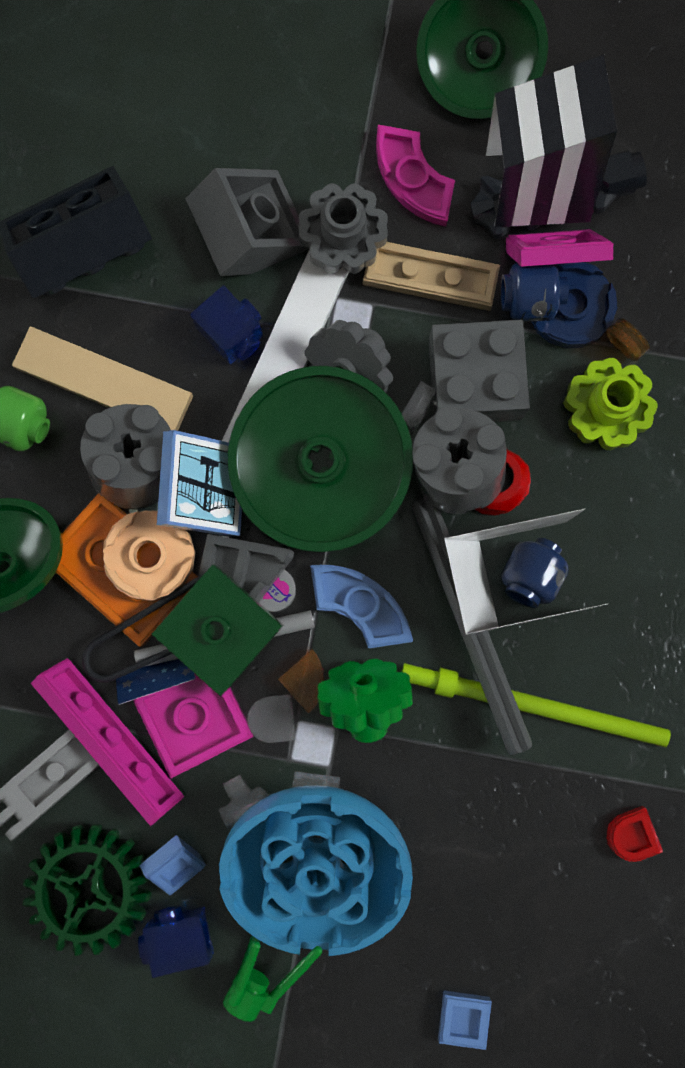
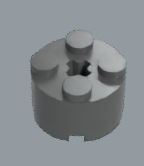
(113, 438)
(481, 454)

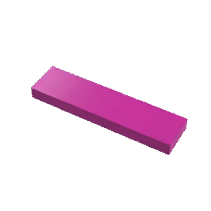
(108, 740)

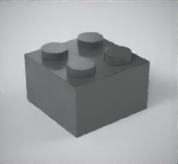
(480, 368)

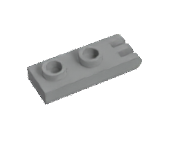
(45, 782)

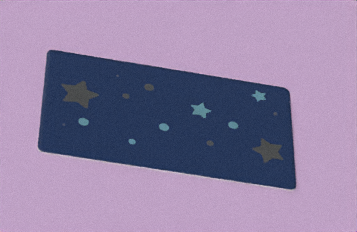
(152, 680)

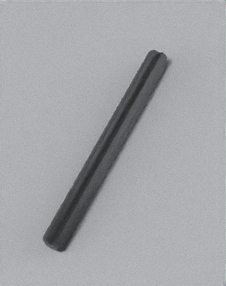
(478, 644)

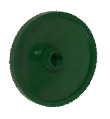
(320, 458)

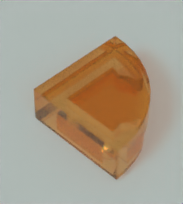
(303, 680)

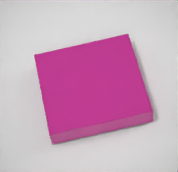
(558, 247)
(192, 724)

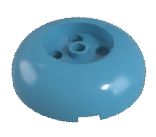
(316, 894)

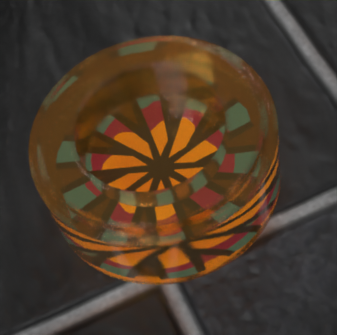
(627, 339)

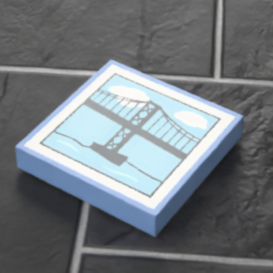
(197, 486)

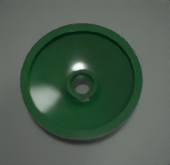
(450, 57)
(28, 551)

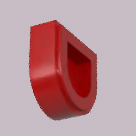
(633, 836)

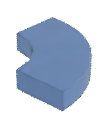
(363, 602)

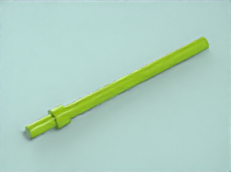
(447, 684)

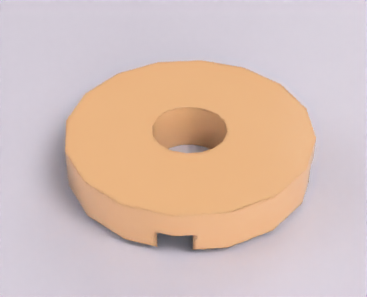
(121, 556)

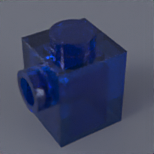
(229, 325)
(176, 941)

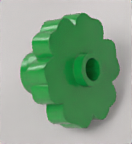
(365, 698)

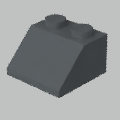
(245, 219)

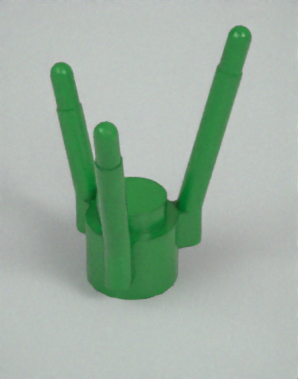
(250, 987)

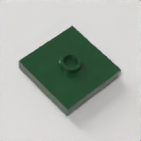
(217, 630)

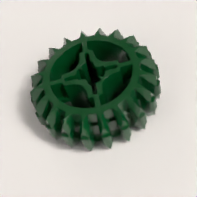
(105, 896)

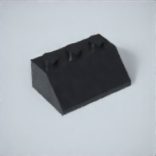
(73, 233)

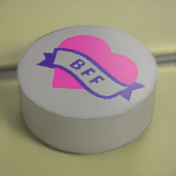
(280, 594)

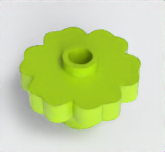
(598, 418)

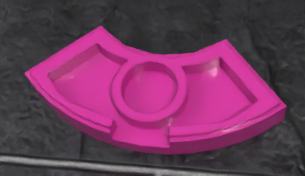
(411, 177)

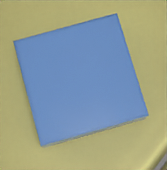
(172, 865)
(464, 1020)

